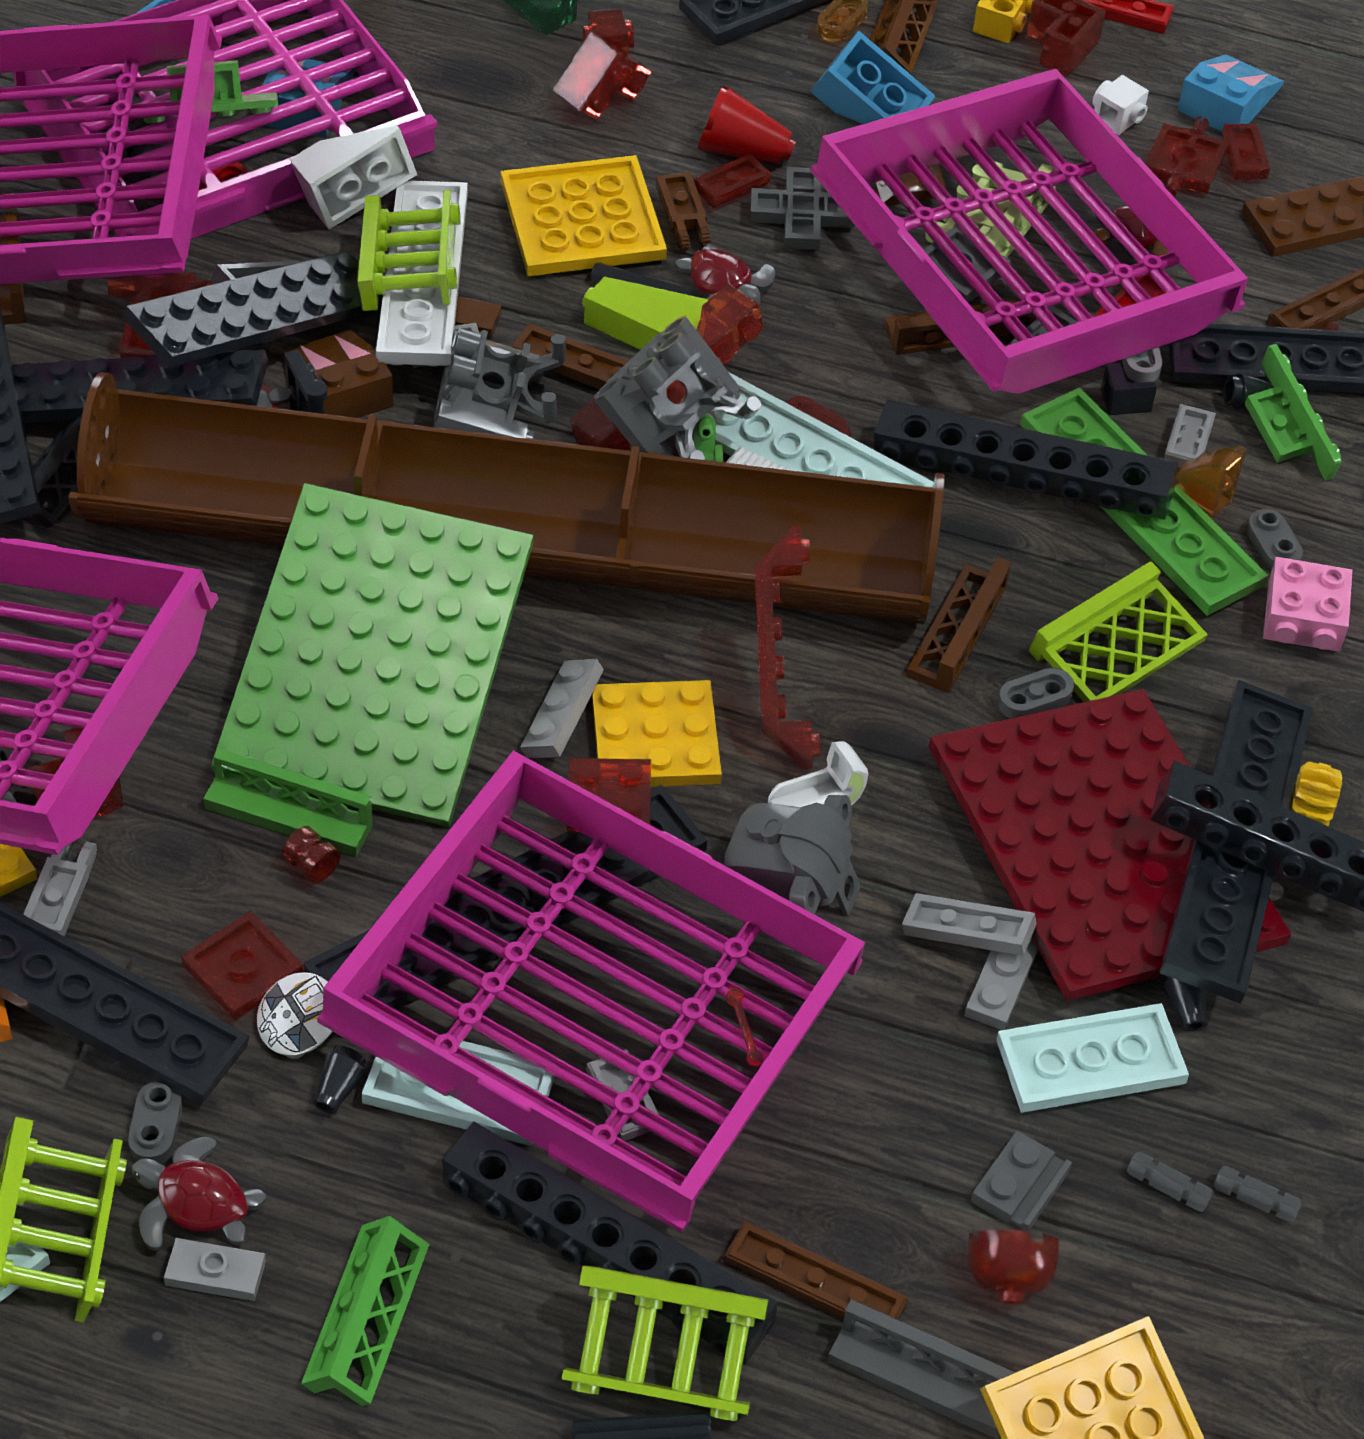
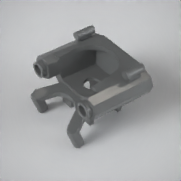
(638, 398)
(473, 407)

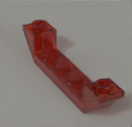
(791, 736)

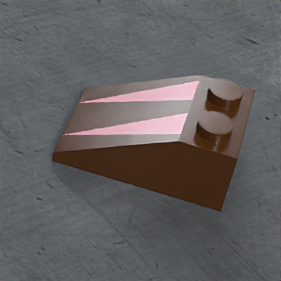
(352, 374)

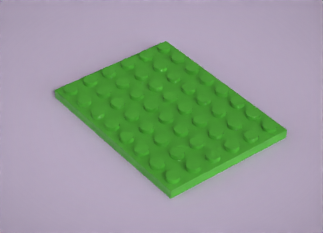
(378, 650)

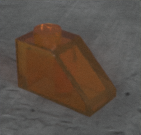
(1212, 478)

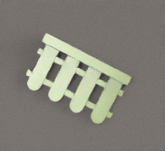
(1005, 207)

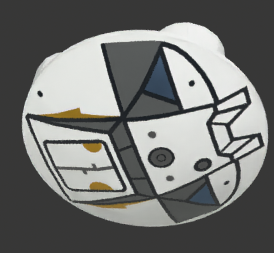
(290, 1015)

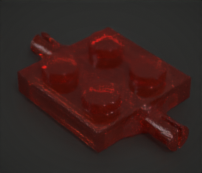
(1186, 157)
(154, 285)

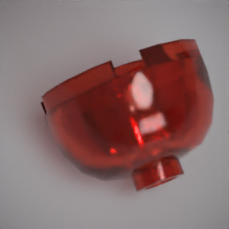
(1012, 1263)

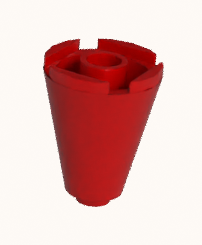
(743, 129)

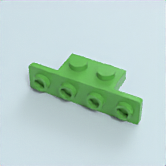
(227, 92)
(1288, 419)

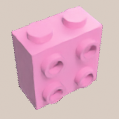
(1308, 604)

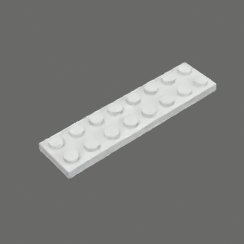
(415, 322)

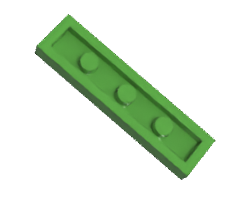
(289, 807)
(352, 1308)

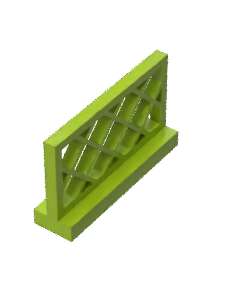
(1105, 608)

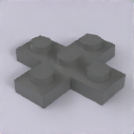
(800, 208)

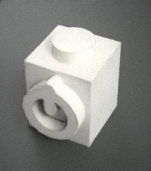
(1120, 103)

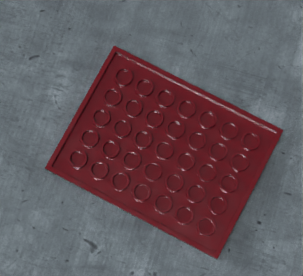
(1070, 833)

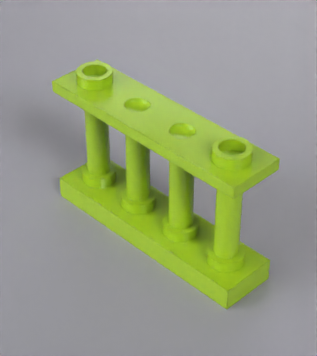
(376, 242)
(15, 1190)
(696, 1304)

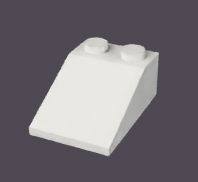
(349, 167)

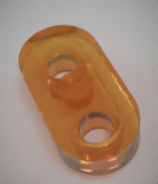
(841, 19)

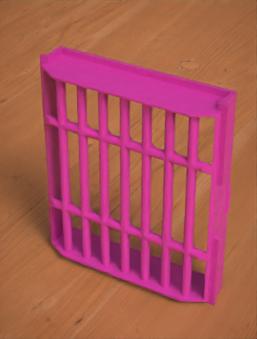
(98, 45)
(995, 118)
(276, 183)
(127, 704)
(566, 1136)

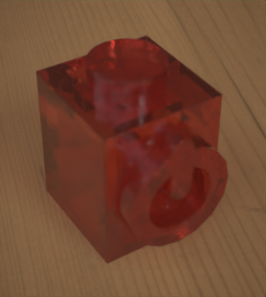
(610, 27)

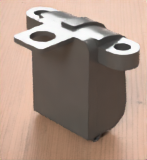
(797, 851)

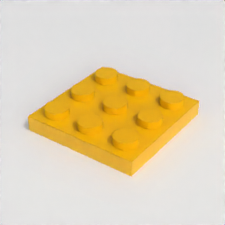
(661, 723)

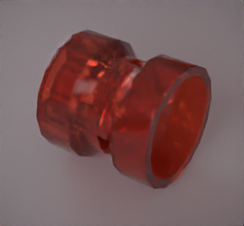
(311, 854)

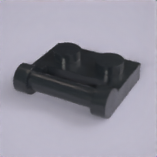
(306, 391)

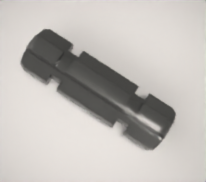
(1170, 1181)
(1257, 1194)

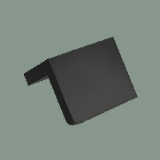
(1125, 396)

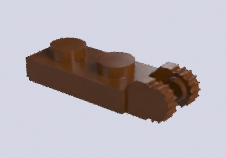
(683, 208)

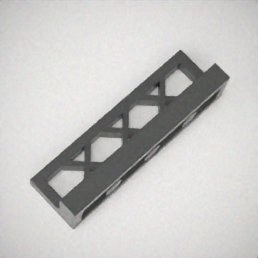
(917, 1370)

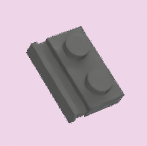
(1021, 1182)

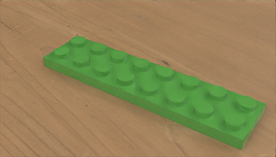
(1186, 543)

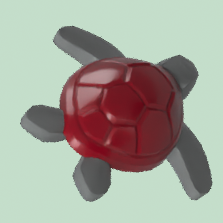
(715, 268)
(193, 1195)

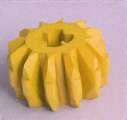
(1316, 792)

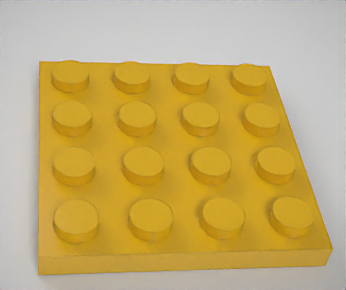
(582, 215)
(1096, 1391)

